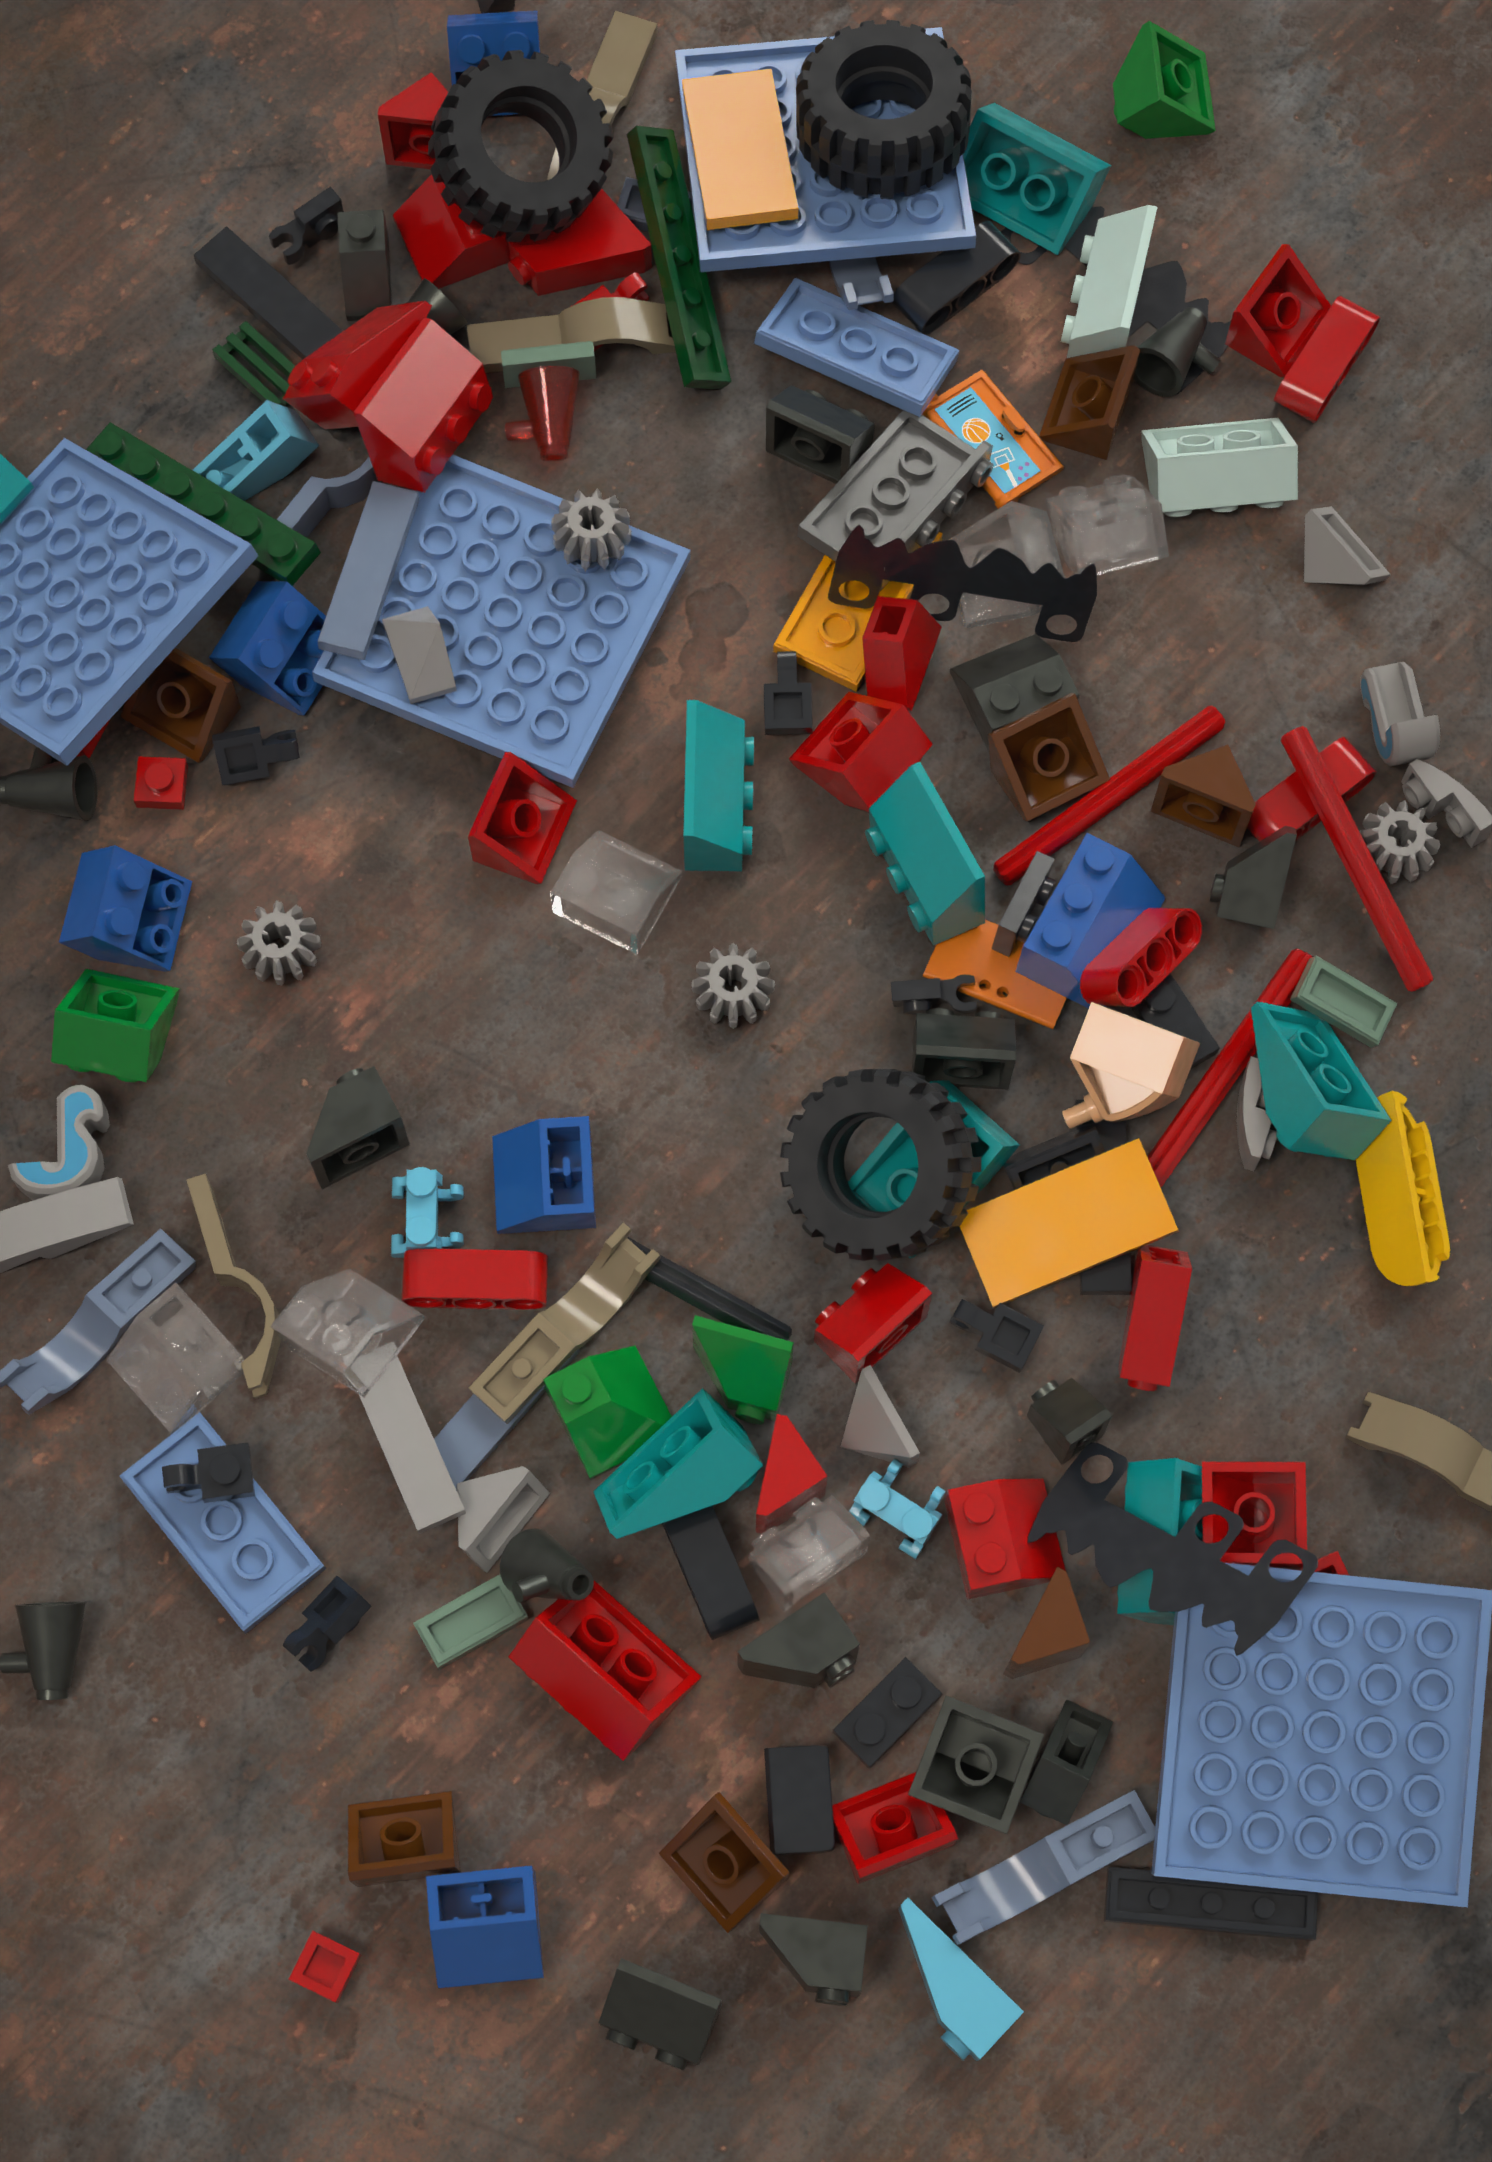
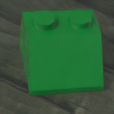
(113, 1025)

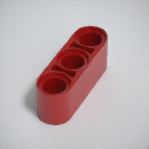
(1326, 359)
(1289, 802)
(1141, 956)
(475, 1279)

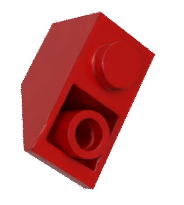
(898, 649)

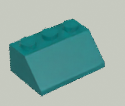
(1029, 177)
(716, 789)
(927, 857)
(1164, 1496)

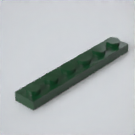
(677, 258)
(279, 548)

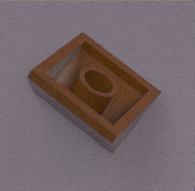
(1090, 400)
(183, 705)
(1046, 758)
(1206, 795)
(1054, 1632)
(402, 1839)
(724, 1863)

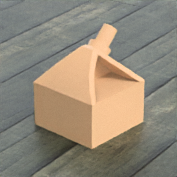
(1127, 1067)

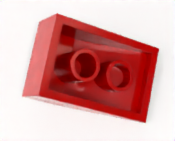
(342, 371)

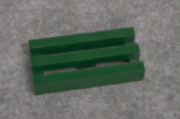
(237, 343)

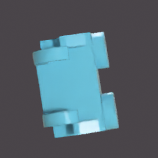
(422, 1211)
(897, 1509)

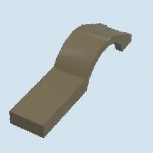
(618, 66)
(595, 320)
(564, 1326)
(259, 1365)
(1429, 1443)

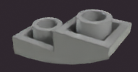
(1437, 791)
(1253, 1124)

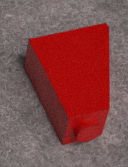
(590, 251)
(1154, 1317)

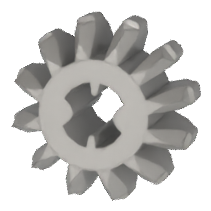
(591, 529)
(1414, 836)
(266, 956)
(740, 1002)

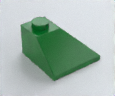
(1163, 87)
(744, 1367)
(607, 1407)

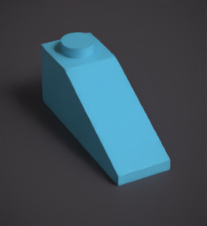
(259, 451)
(961, 1994)

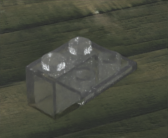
(1108, 525)
(175, 1359)

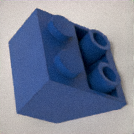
(486, 34)
(274, 645)
(125, 909)
(544, 1176)
(485, 1926)

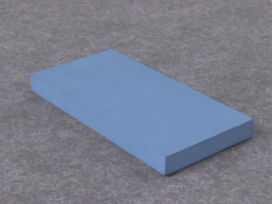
(857, 347)
(234, 1545)

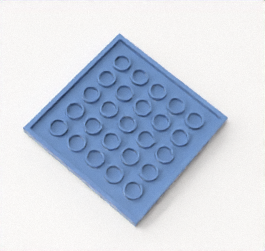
(829, 220)
(97, 594)
(527, 637)
(1329, 1745)

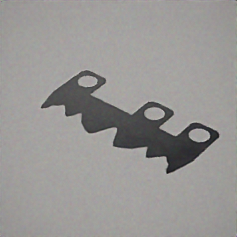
(1159, 294)
(942, 571)
(1182, 1566)

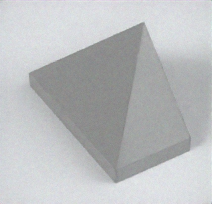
(1336, 552)
(420, 654)
(875, 1425)
(496, 1512)

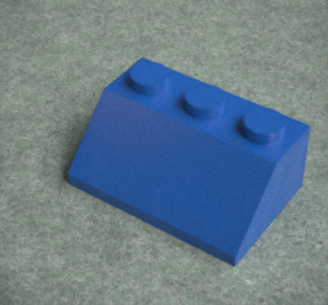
(1086, 912)

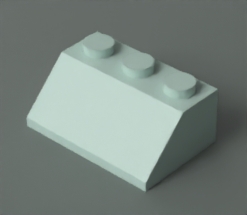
(1111, 282)
(1221, 466)

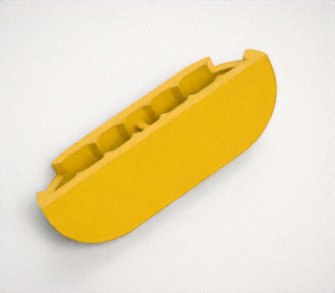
(1403, 1198)

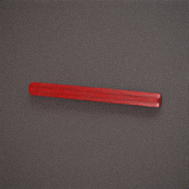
(1110, 794)
(1357, 858)
(1222, 1073)

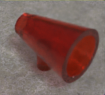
(550, 405)

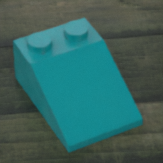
(1313, 1085)
(892, 1168)
(680, 1469)

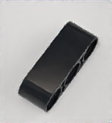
(955, 279)
(711, 1572)

